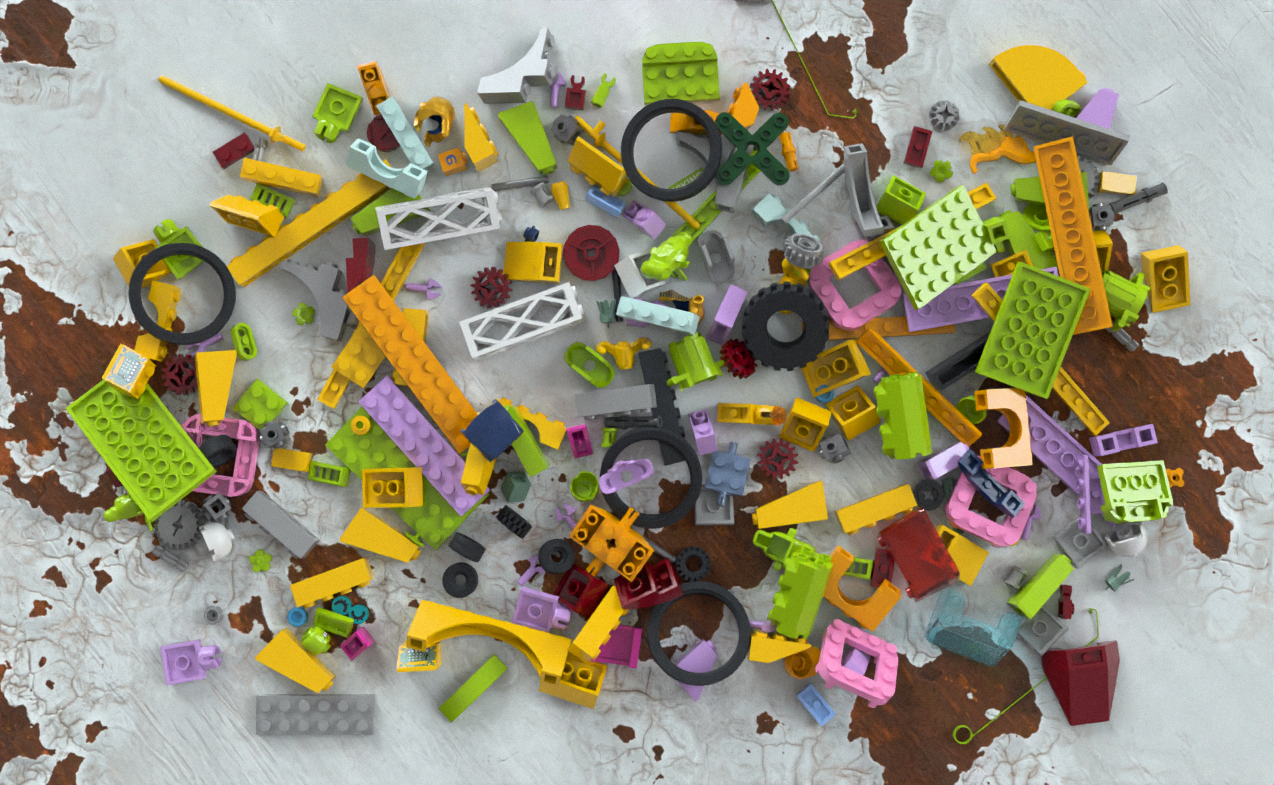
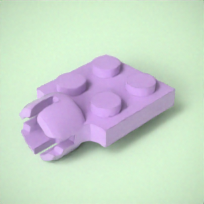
(540, 611)
(188, 661)

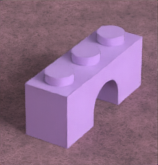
(1123, 439)

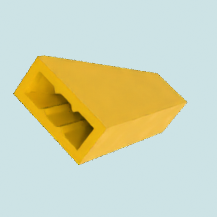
(214, 380)
(476, 472)
(796, 507)
(378, 536)
(292, 660)

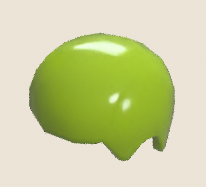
(967, 407)
(584, 486)

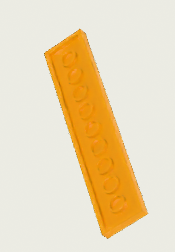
(1072, 229)
(412, 359)

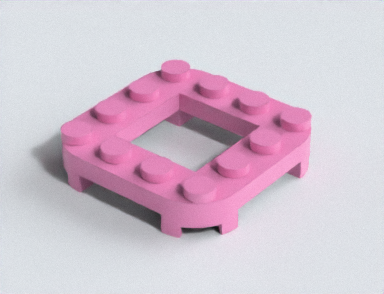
(838, 311)
(245, 458)
(981, 527)
(885, 657)

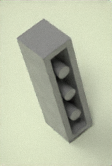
(616, 400)
(280, 524)

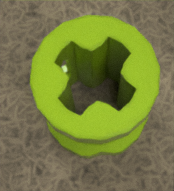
(608, 441)

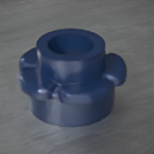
(531, 234)

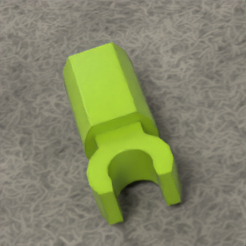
(602, 92)

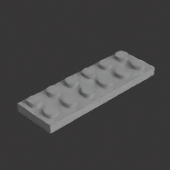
(1048, 126)
(315, 714)

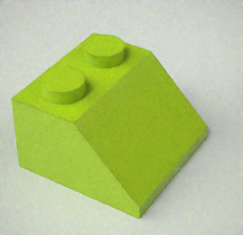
(900, 200)

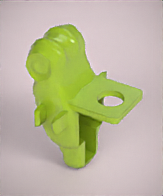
(669, 258)
(125, 508)
(779, 545)

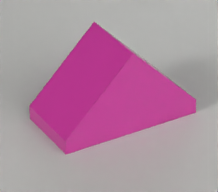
(579, 441)
(357, 643)

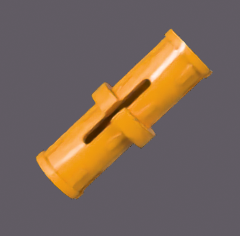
(788, 152)

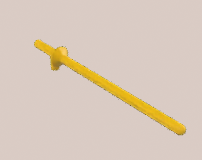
(274, 134)
(600, 140)

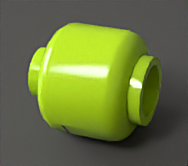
(316, 640)

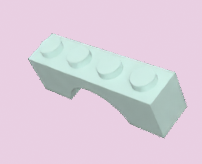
(405, 134)
(364, 159)
(770, 211)
(658, 315)

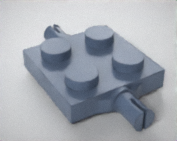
(727, 474)

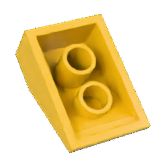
(1167, 276)
(836, 368)
(392, 487)

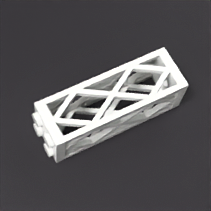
(451, 201)
(532, 305)

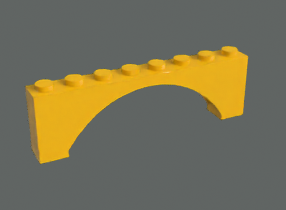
(439, 622)

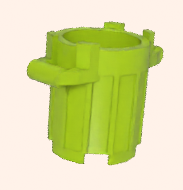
(1124, 297)
(692, 362)

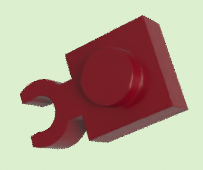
(575, 96)
(1065, 604)

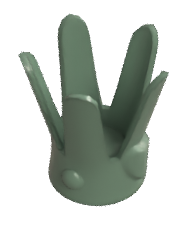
(606, 312)
(1114, 583)

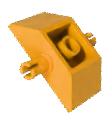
(596, 531)

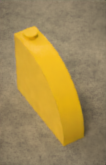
(1038, 74)

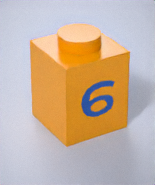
(453, 161)

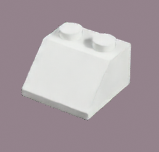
(633, 279)

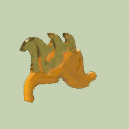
(997, 144)

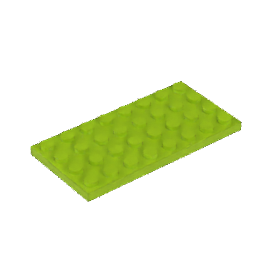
(142, 446)
(376, 450)

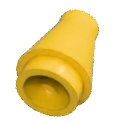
(561, 194)

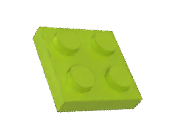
(260, 404)

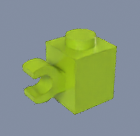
(996, 232)

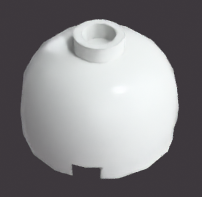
(217, 539)
(1127, 539)

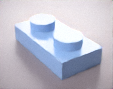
(611, 205)
(815, 704)

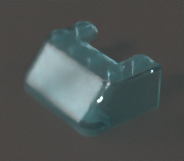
(967, 635)

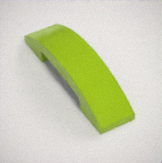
(473, 688)

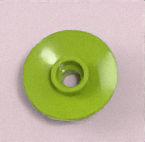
(1036, 217)

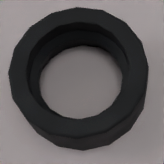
(219, 450)

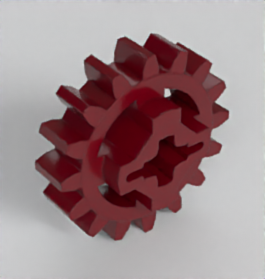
(777, 91)
(490, 295)
(738, 359)
(181, 367)
(778, 467)

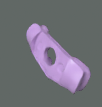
(612, 480)

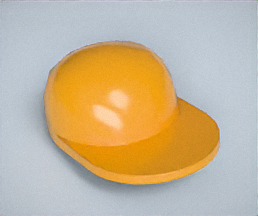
(803, 663)

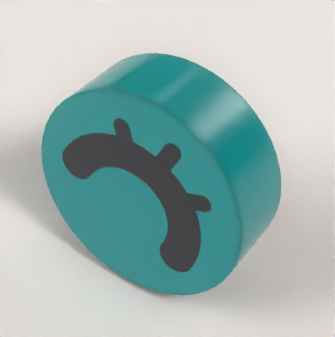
(342, 605)
(359, 613)

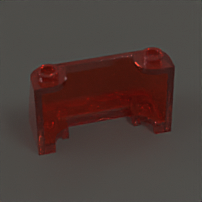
(919, 554)

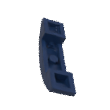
(987, 486)

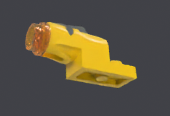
(750, 414)

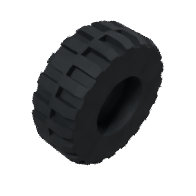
(785, 354)

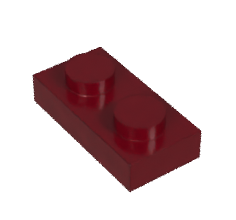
(917, 147)
(234, 150)
(882, 567)

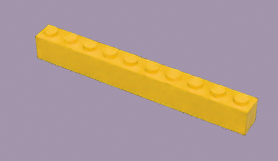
(306, 228)

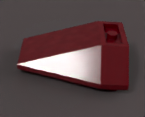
(1083, 680)

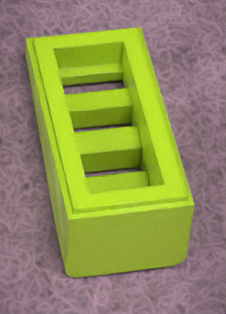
(257, 194)
(341, 474)
(869, 562)

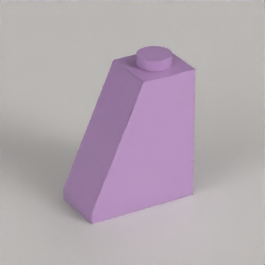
(1100, 108)
(727, 314)
(942, 461)
(698, 660)
(855, 660)

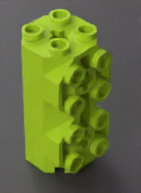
(905, 416)
(800, 592)

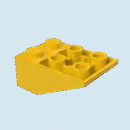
(480, 151)
(533, 262)
(964, 553)
(771, 648)

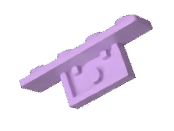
(1090, 494)

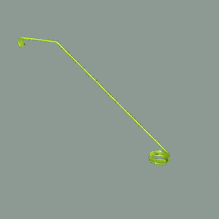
(854, 111)
(970, 738)

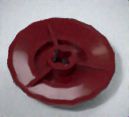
(590, 238)

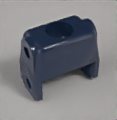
(492, 431)

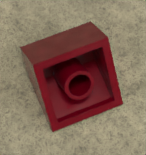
(580, 591)

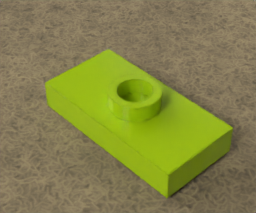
(1045, 241)
(333, 622)

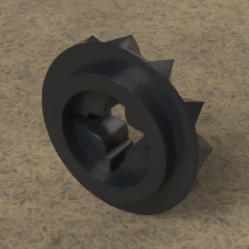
(937, 494)

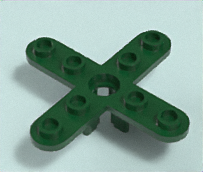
(761, 139)

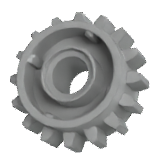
(803, 251)

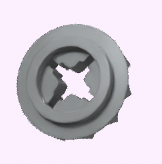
(937, 119)

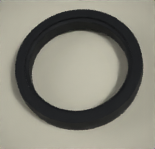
(644, 116)
(181, 249)
(673, 439)
(719, 674)

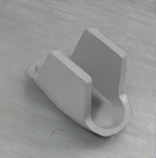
(712, 242)

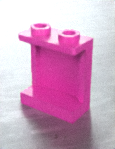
(621, 647)

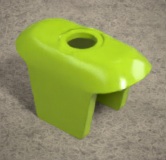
(579, 353)

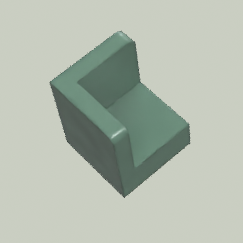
(515, 486)

